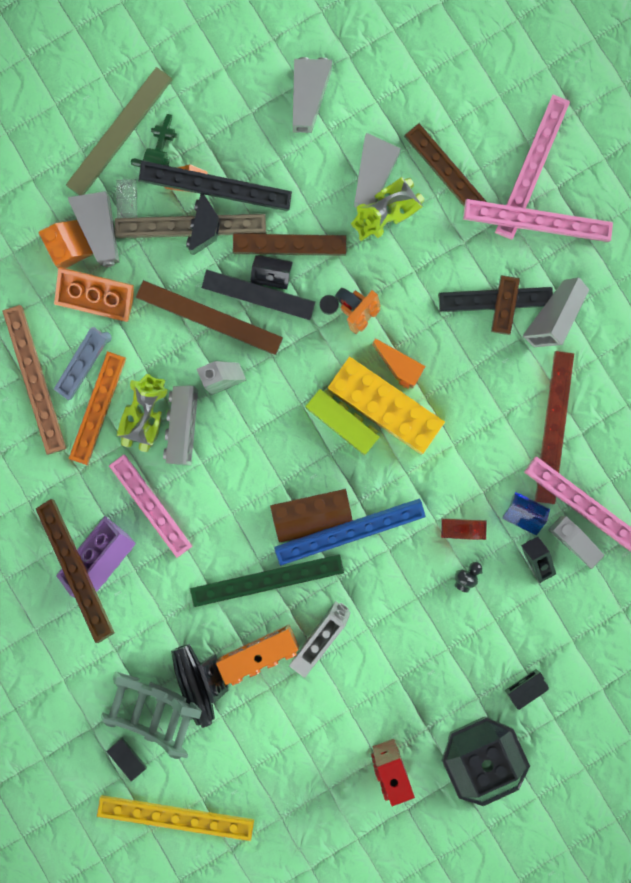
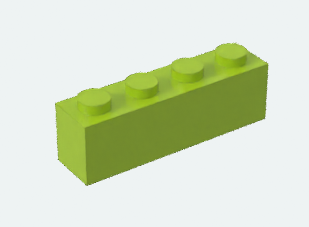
(342, 422)

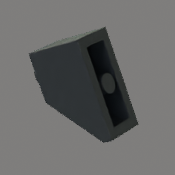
(539, 559)

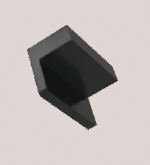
(271, 272)
(527, 689)

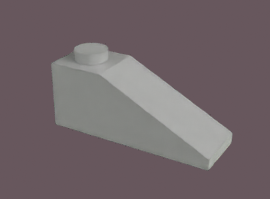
(576, 541)

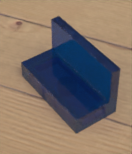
(526, 514)

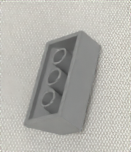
(181, 425)

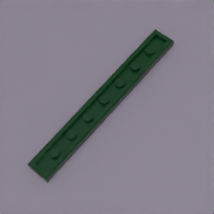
(266, 580)

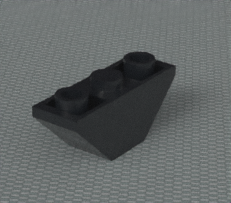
(204, 226)

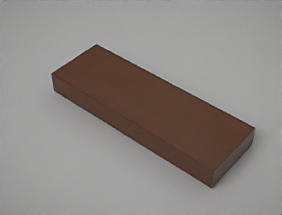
(505, 305)

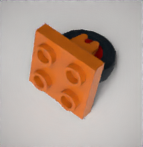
(358, 308)

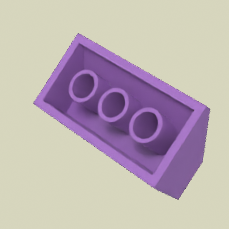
(101, 553)

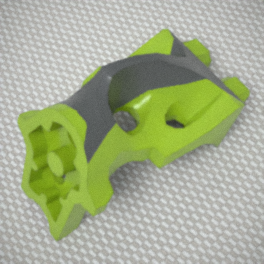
(376, 214)
(146, 393)

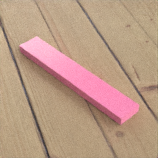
(150, 506)

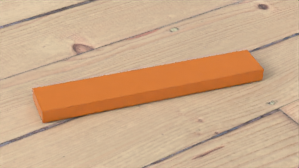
(97, 408)

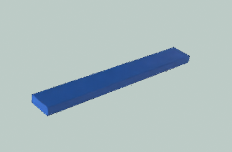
(350, 531)

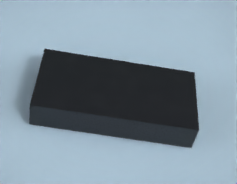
(126, 759)

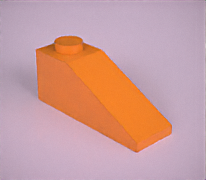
(402, 367)

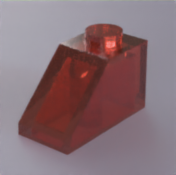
(464, 529)

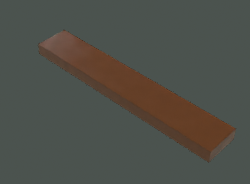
(442, 165)

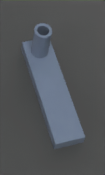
(82, 362)

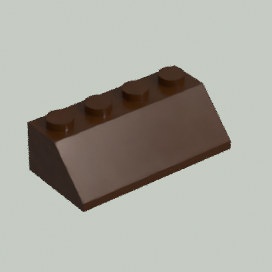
(310, 514)

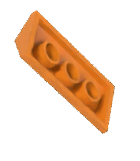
(94, 294)

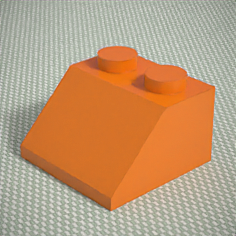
(66, 243)

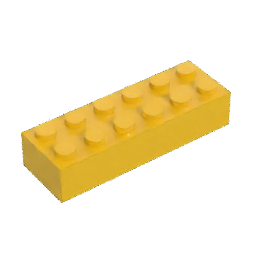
(385, 405)

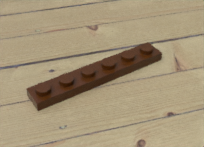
(289, 244)

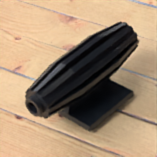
(198, 682)

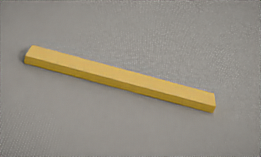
(175, 818)

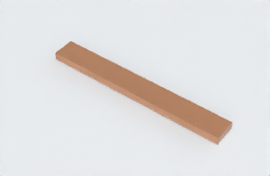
(34, 379)

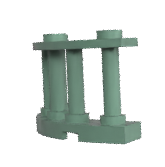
(163, 696)

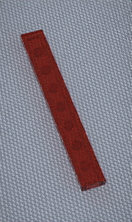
(555, 418)

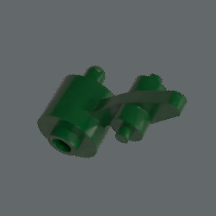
(158, 155)

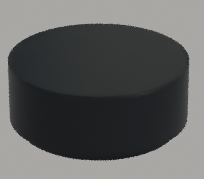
(329, 304)

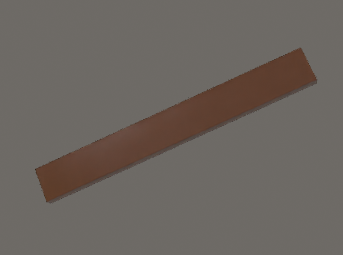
(209, 317)
(75, 571)

